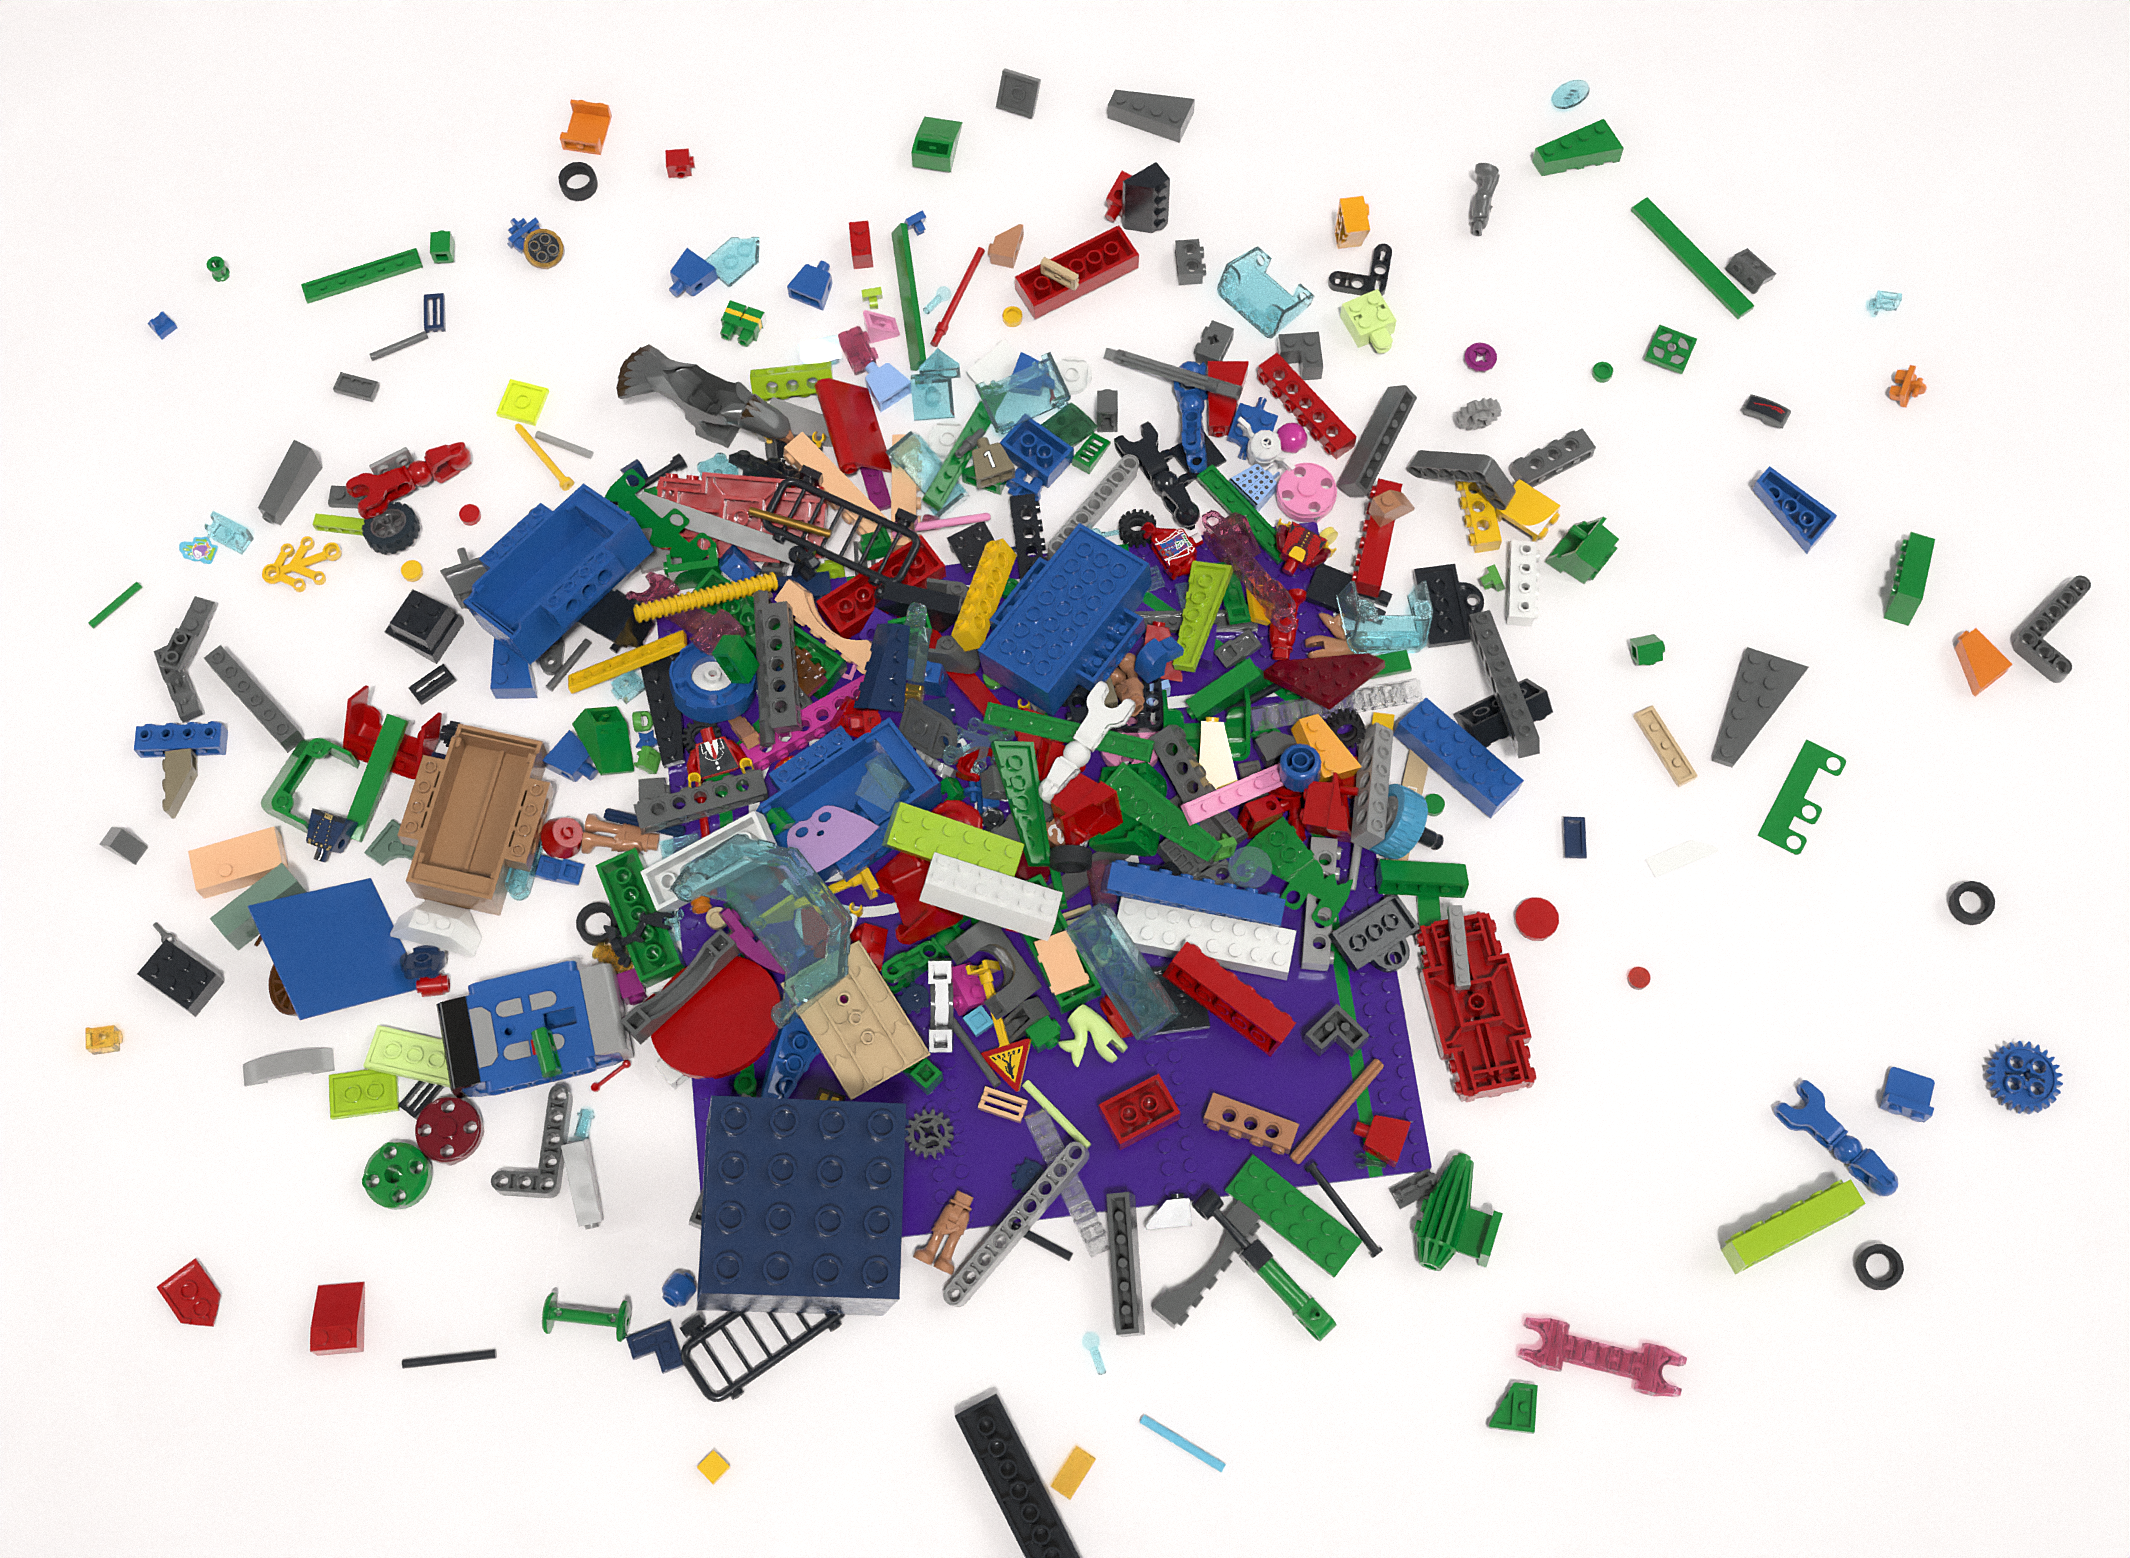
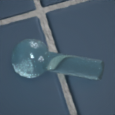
(943, 294)
(1091, 1343)

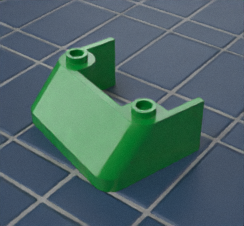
(1236, 727)
(278, 797)

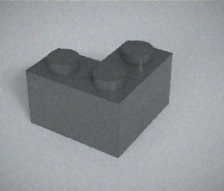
(1302, 349)
(1338, 1028)

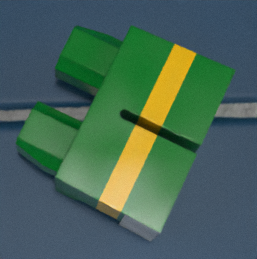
(742, 322)

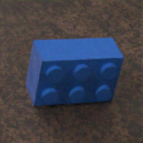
(1037, 451)

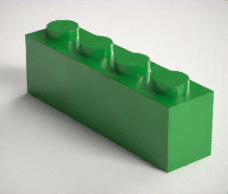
(1421, 878)

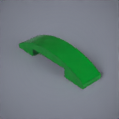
(1234, 602)

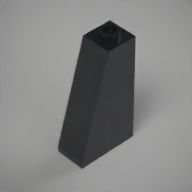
(897, 597)

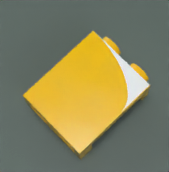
(1530, 511)

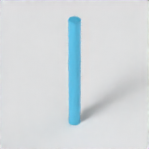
(1182, 1443)

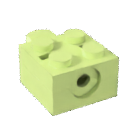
(1369, 321)

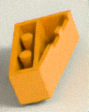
(1352, 222)
(1333, 753)

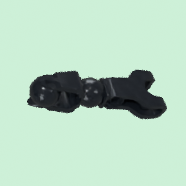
(1157, 472)

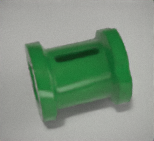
(216, 271)

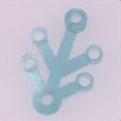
(979, 742)

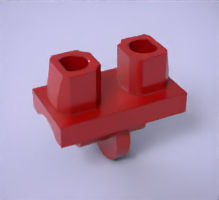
(861, 720)

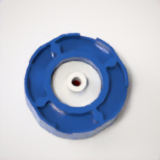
(704, 690)

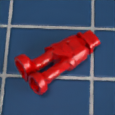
(1283, 642)

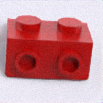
(873, 941)

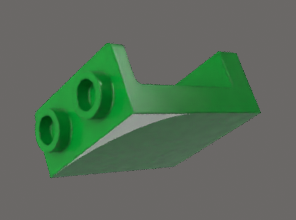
(690, 574)

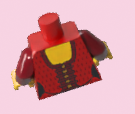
(1300, 547)

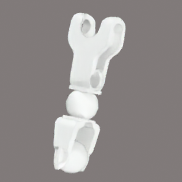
(1087, 738)

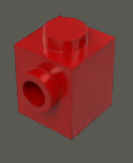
(679, 163)

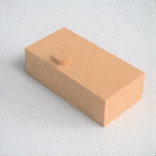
(236, 862)

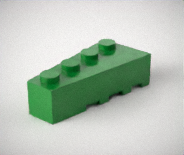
(1578, 149)
(1909, 578)

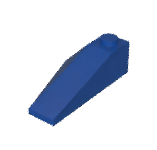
(788, 1060)

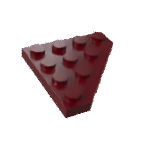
(1325, 678)

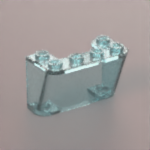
(1259, 296)

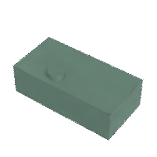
(235, 918)

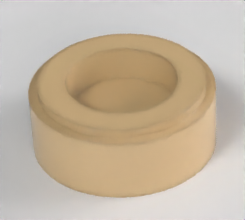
(714, 920)

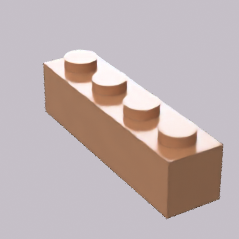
(744, 732)

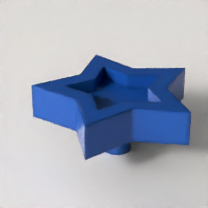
(646, 740)

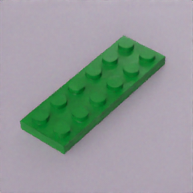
(1294, 1216)

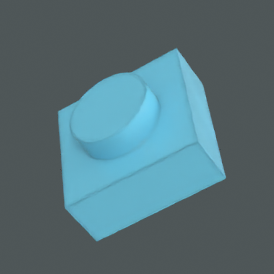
(978, 1021)

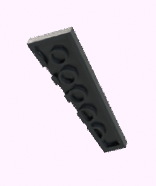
(665, 715)

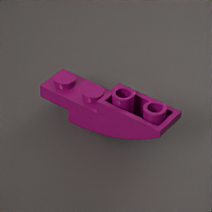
(747, 946)

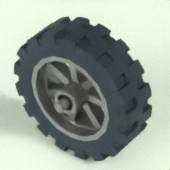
(395, 535)

